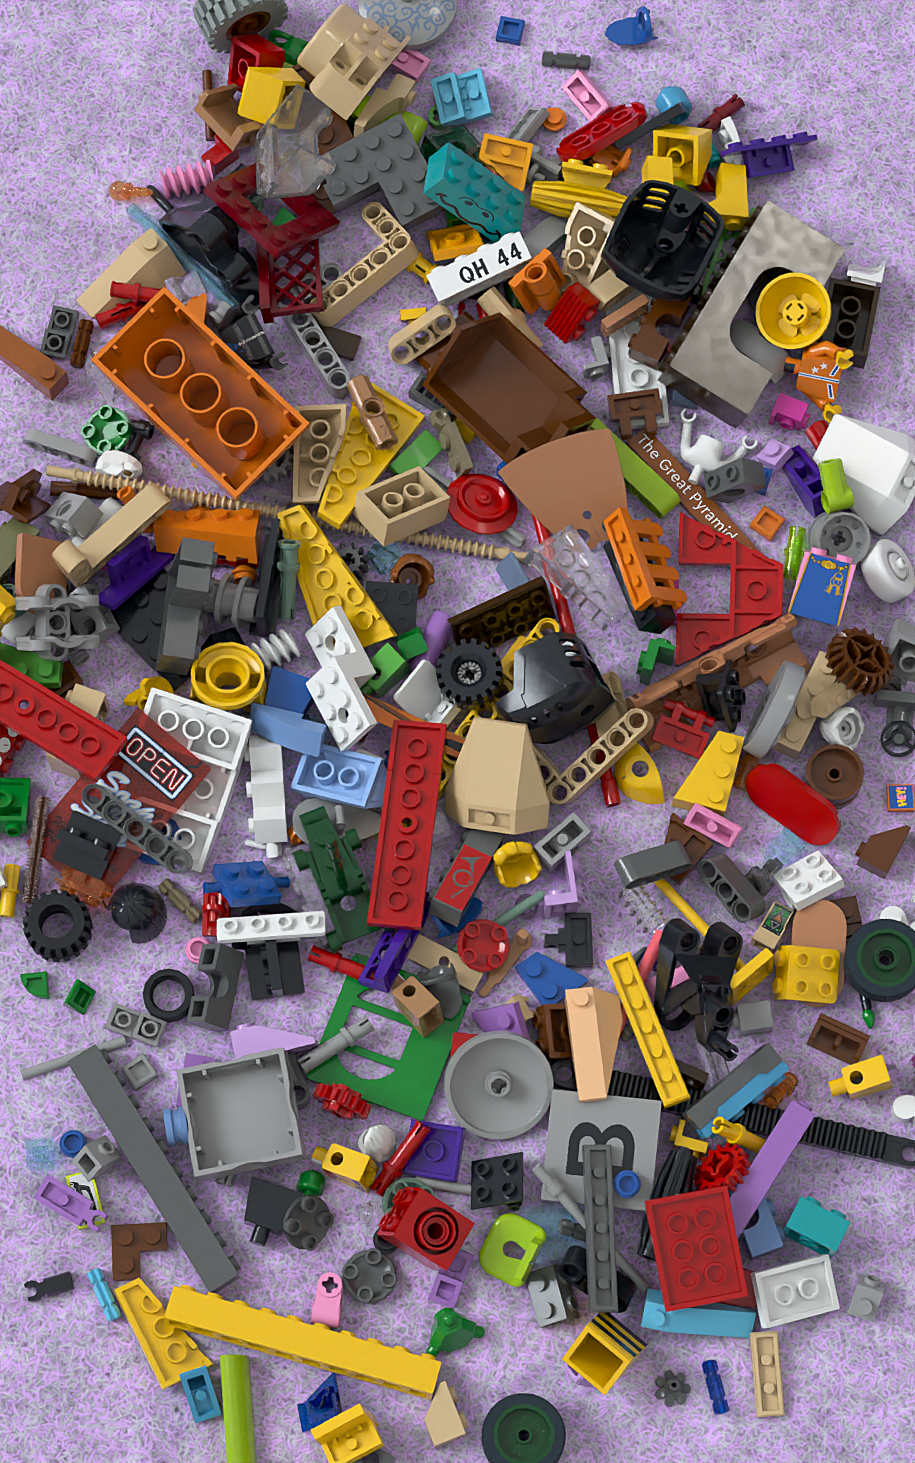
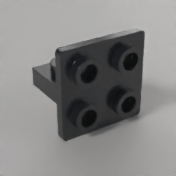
(722, 695)
(86, 844)
(274, 970)

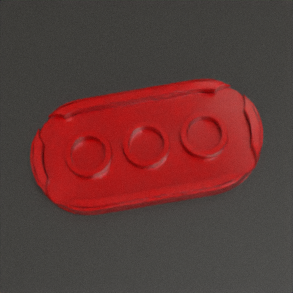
(602, 132)
(793, 803)

